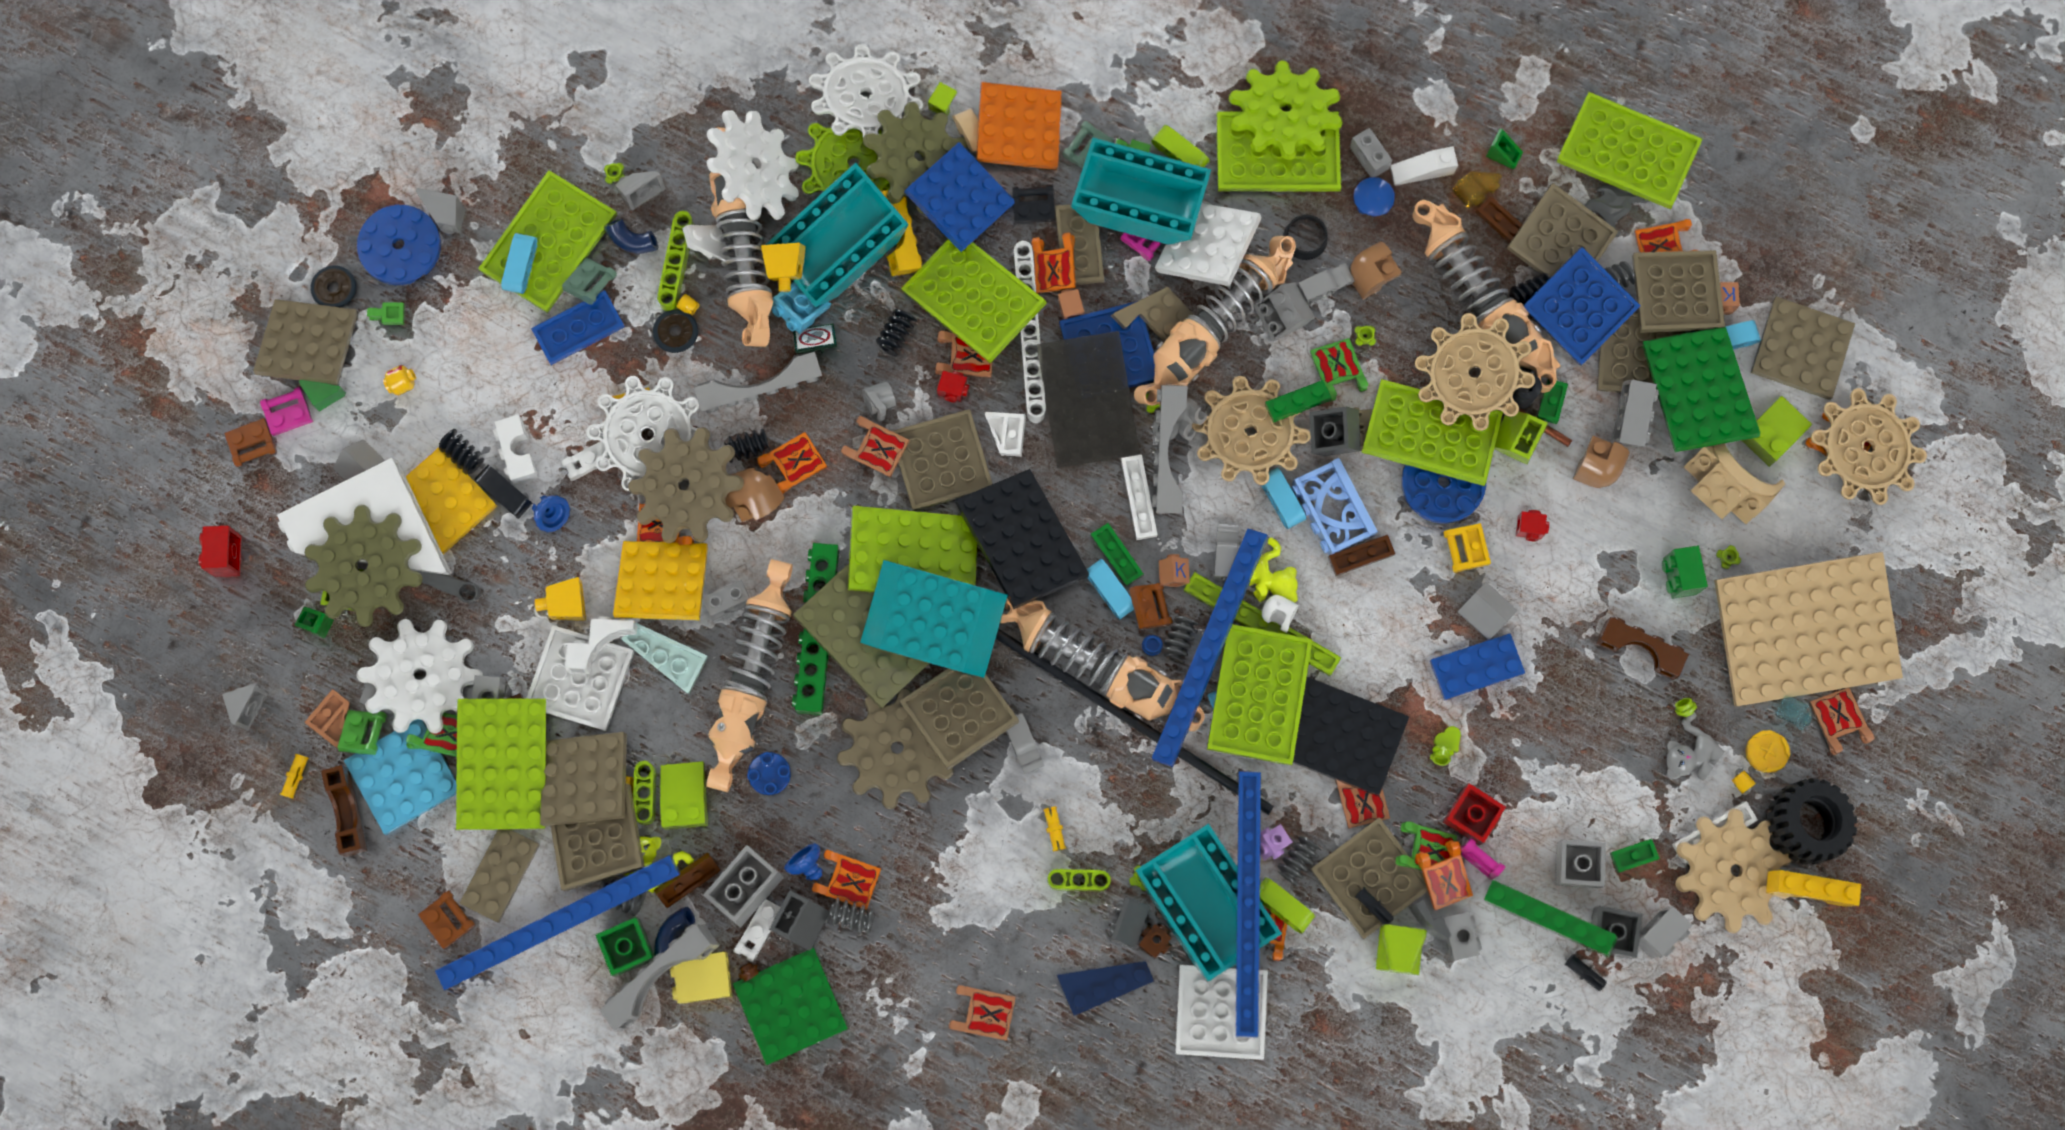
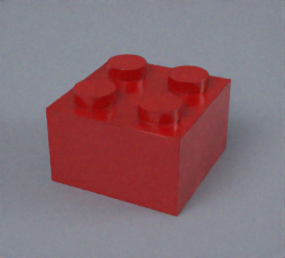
(220, 551)
(1474, 814)

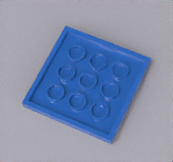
(959, 196)
(1581, 306)
(1134, 341)

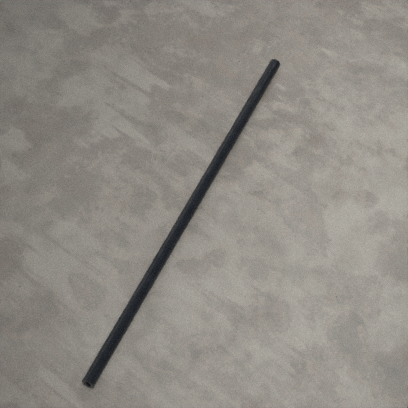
(1122, 714)

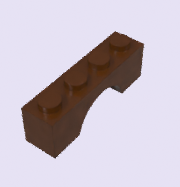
(1667, 659)
(349, 829)

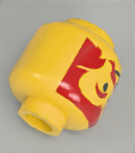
(399, 380)

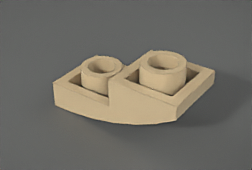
(968, 126)

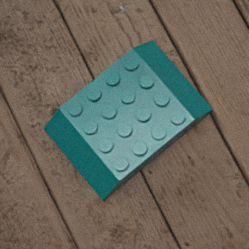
(1140, 192)
(842, 234)
(933, 619)
(1198, 899)

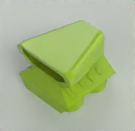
(1400, 949)

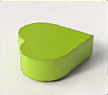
(1449, 738)

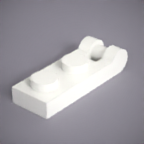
(587, 460)
(757, 930)

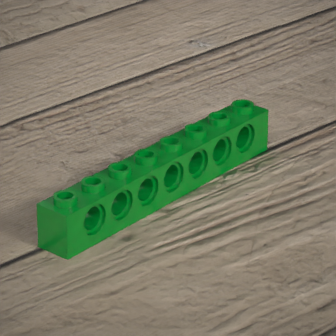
(814, 704)

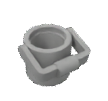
(878, 399)

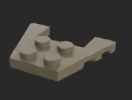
(1159, 311)

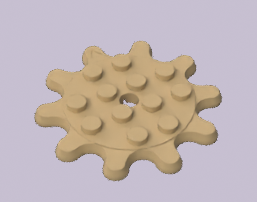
(1470, 349)
(1889, 442)
(1250, 453)
(1711, 870)

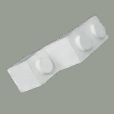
(602, 631)

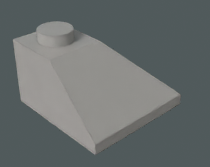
(640, 187)
(444, 209)

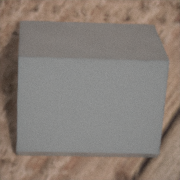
(356, 459)
(1487, 611)
(244, 705)

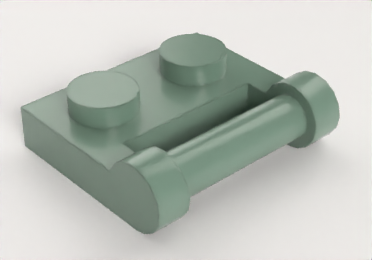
(1086, 127)
(584, 277)

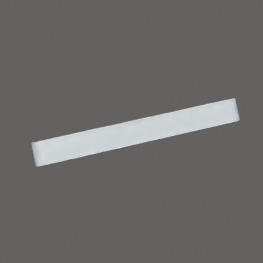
(1030, 341)

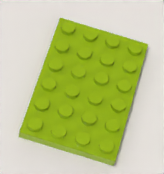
(1629, 150)
(1247, 170)
(566, 230)
(974, 297)
(1414, 435)
(912, 539)
(1259, 695)
(500, 763)

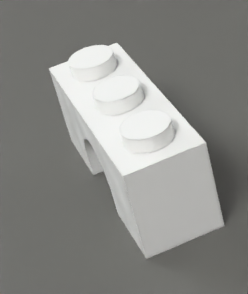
(509, 433)

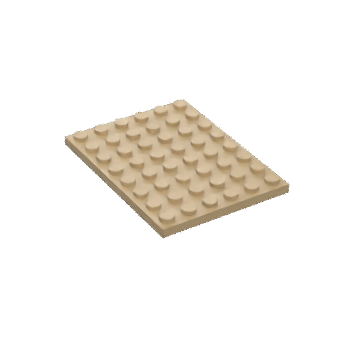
(1808, 628)

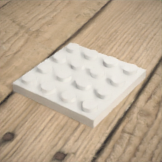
(1215, 246)
(580, 697)
(1209, 1015)

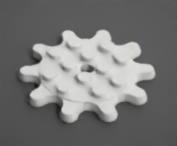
(857, 75)
(754, 186)
(630, 416)
(395, 672)

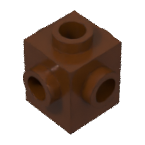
(1151, 948)

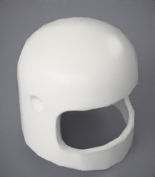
(1279, 610)

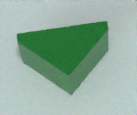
(1504, 150)
(321, 393)
(314, 622)

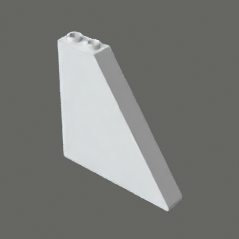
(384, 492)

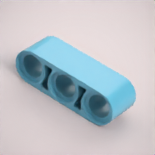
(519, 263)
(1743, 334)
(1283, 499)
(1110, 589)

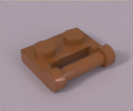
(247, 437)
(1145, 606)
(441, 925)

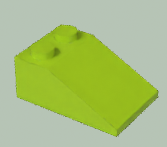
(1779, 429)
(683, 796)

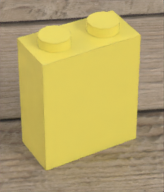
(702, 979)

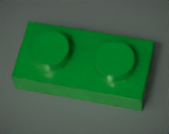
(1552, 402)
(1634, 855)

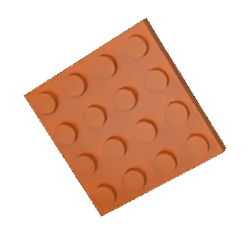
(1019, 126)

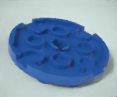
(391, 225)
(1439, 503)

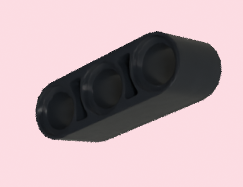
(503, 491)

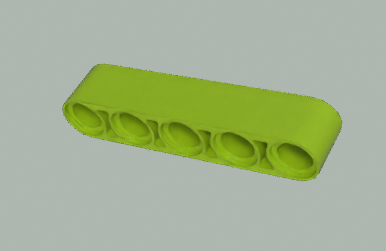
(674, 270)

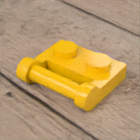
(1473, 544)

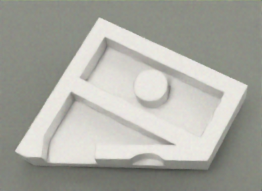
(705, 240)
(1007, 431)

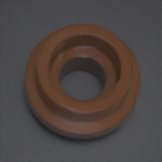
(748, 971)

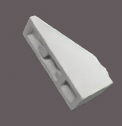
(1425, 166)

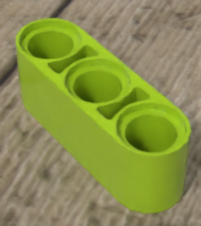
(1178, 148)
(645, 782)
(1068, 884)
(1285, 906)

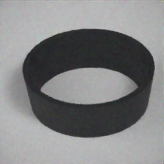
(1308, 255)

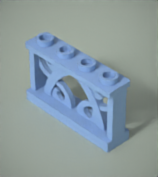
(1348, 492)

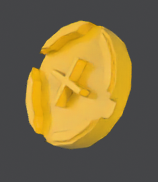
(1767, 751)

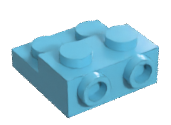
(797, 309)

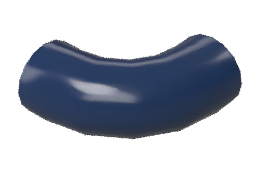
(629, 240)
(673, 928)

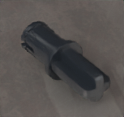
(1374, 906)
(1585, 972)

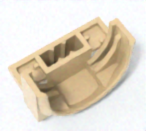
(1727, 485)

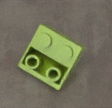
(1520, 436)

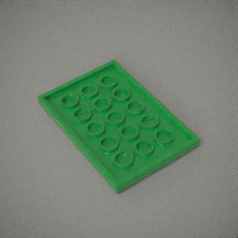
(1700, 389)

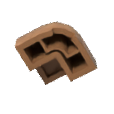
(1373, 269)
(1601, 463)
(757, 497)

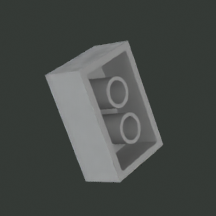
(1635, 413)
(743, 886)

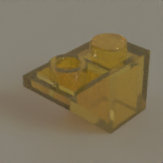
(1475, 186)

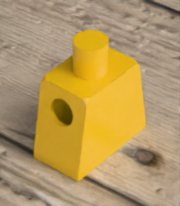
(784, 263)
(564, 601)

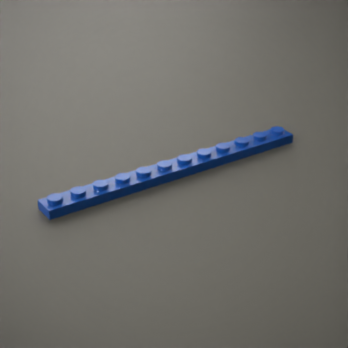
(1209, 648)
(1248, 905)
(557, 922)

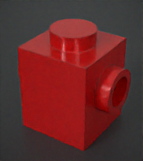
(953, 386)
(1532, 525)

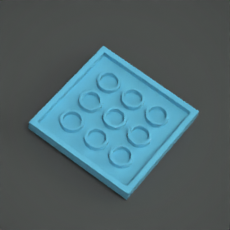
(401, 780)

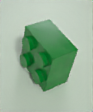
(1684, 572)
(625, 947)

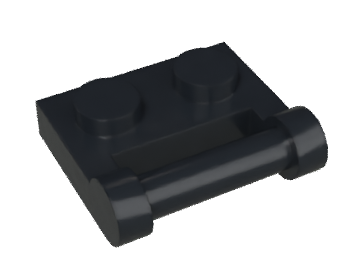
(1033, 211)

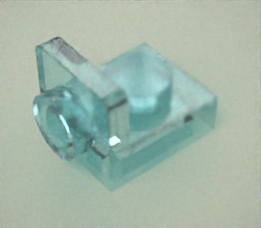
(1795, 712)

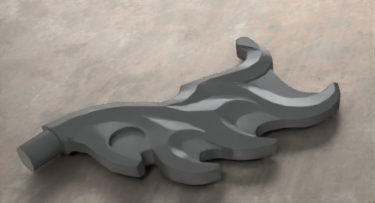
(1613, 204)

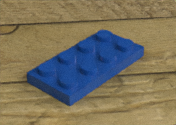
(577, 328)
(1477, 666)

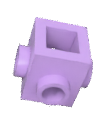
(1273, 842)

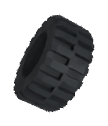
(1836, 814)

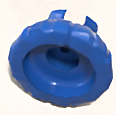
(551, 513)
(805, 862)

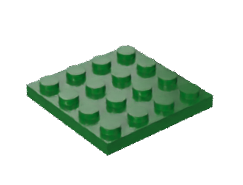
(790, 1006)

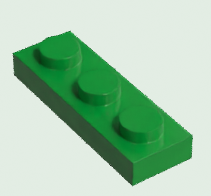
(1298, 401)
(1117, 554)

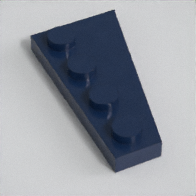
(1097, 986)

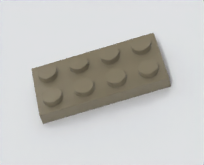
(1086, 247)
(499, 874)

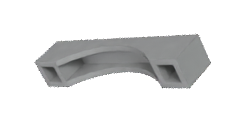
(715, 393)
(1172, 404)
(627, 1005)

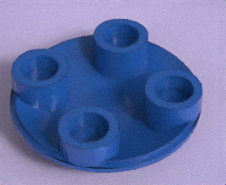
(1374, 196)
(769, 773)

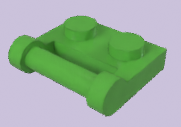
(355, 732)

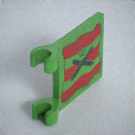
(1338, 364)
(441, 742)
(1425, 841)

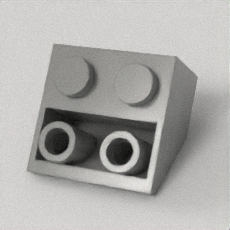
(1284, 311)

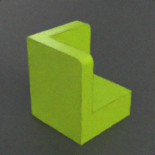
(941, 99)

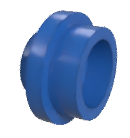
(1152, 645)

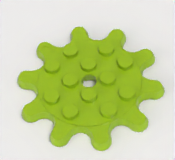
(1285, 129)
(831, 157)

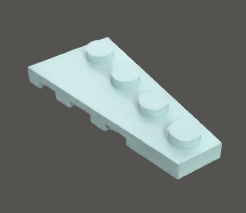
(670, 657)

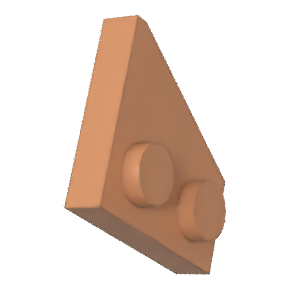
(330, 717)

